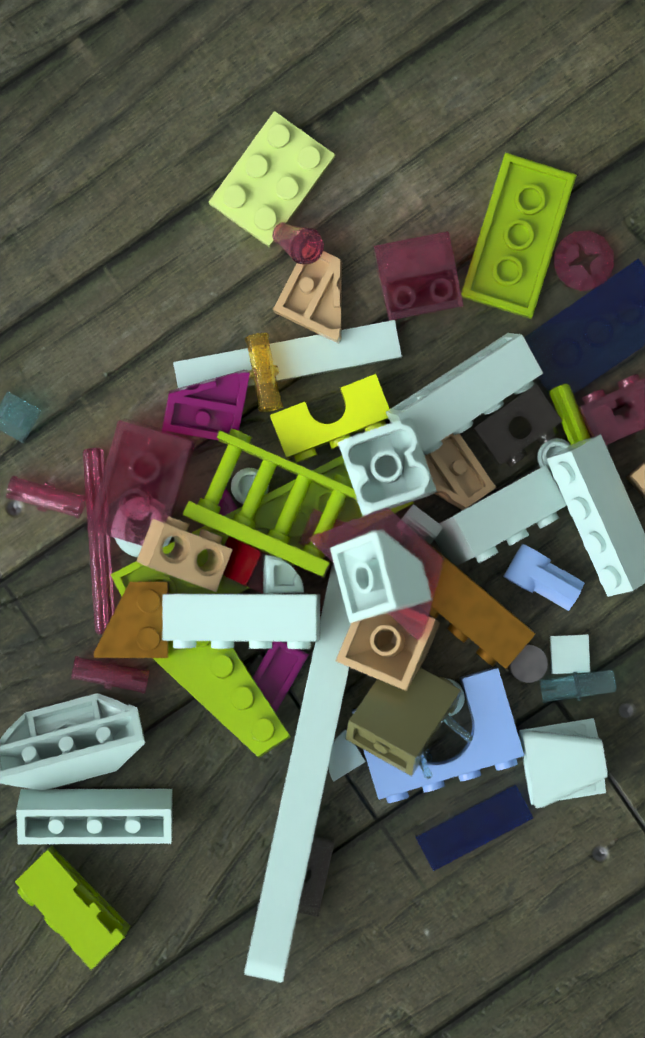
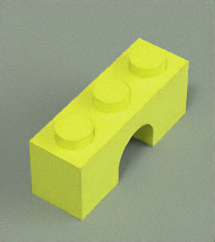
(302, 433)

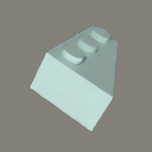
(501, 518)

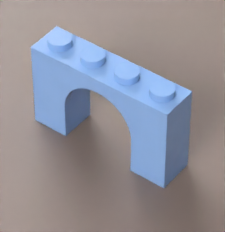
(493, 743)

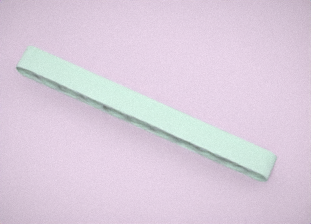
(301, 794)

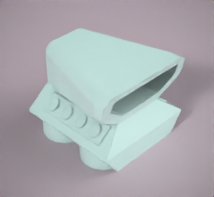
(387, 466)
(563, 761)

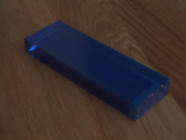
(474, 827)

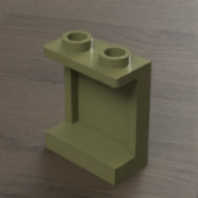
(400, 722)

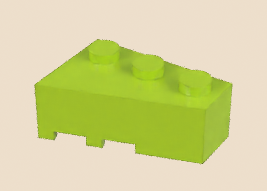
(72, 907)

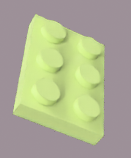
(271, 178)

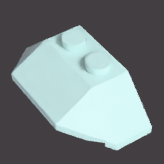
(69, 742)

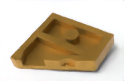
(136, 624)

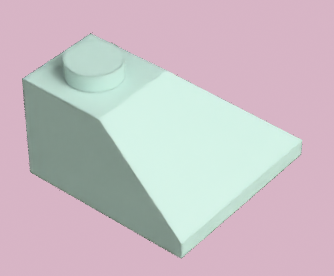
(378, 576)

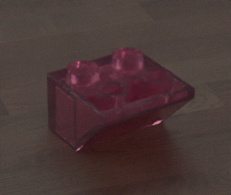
(418, 276)

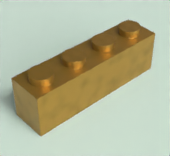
(478, 617)

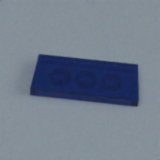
(592, 332)

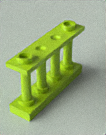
(242, 524)

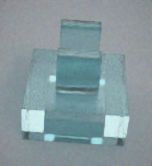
(17, 417)

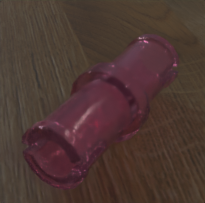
(46, 497)
(110, 674)

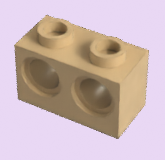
(183, 558)

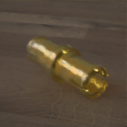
(263, 372)

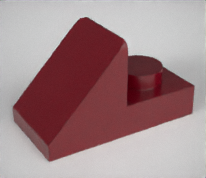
(245, 565)

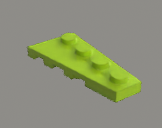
(228, 692)

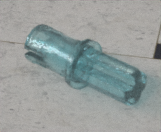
(578, 685)

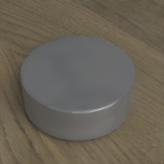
(529, 664)

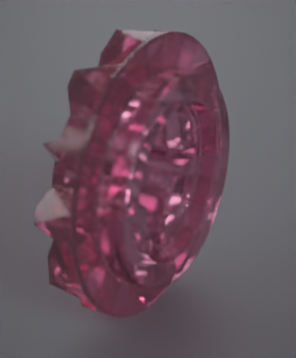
(576, 276)

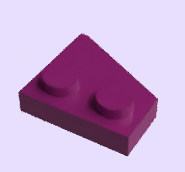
(207, 406)

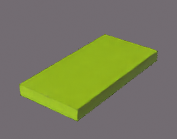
(518, 235)

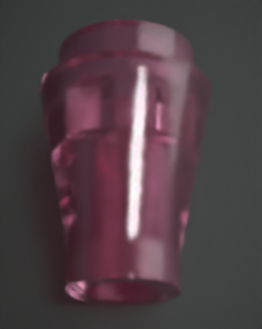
(300, 243)

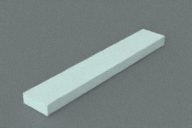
(301, 355)

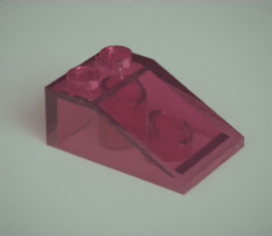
(140, 480)

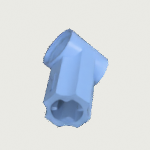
(536, 574)

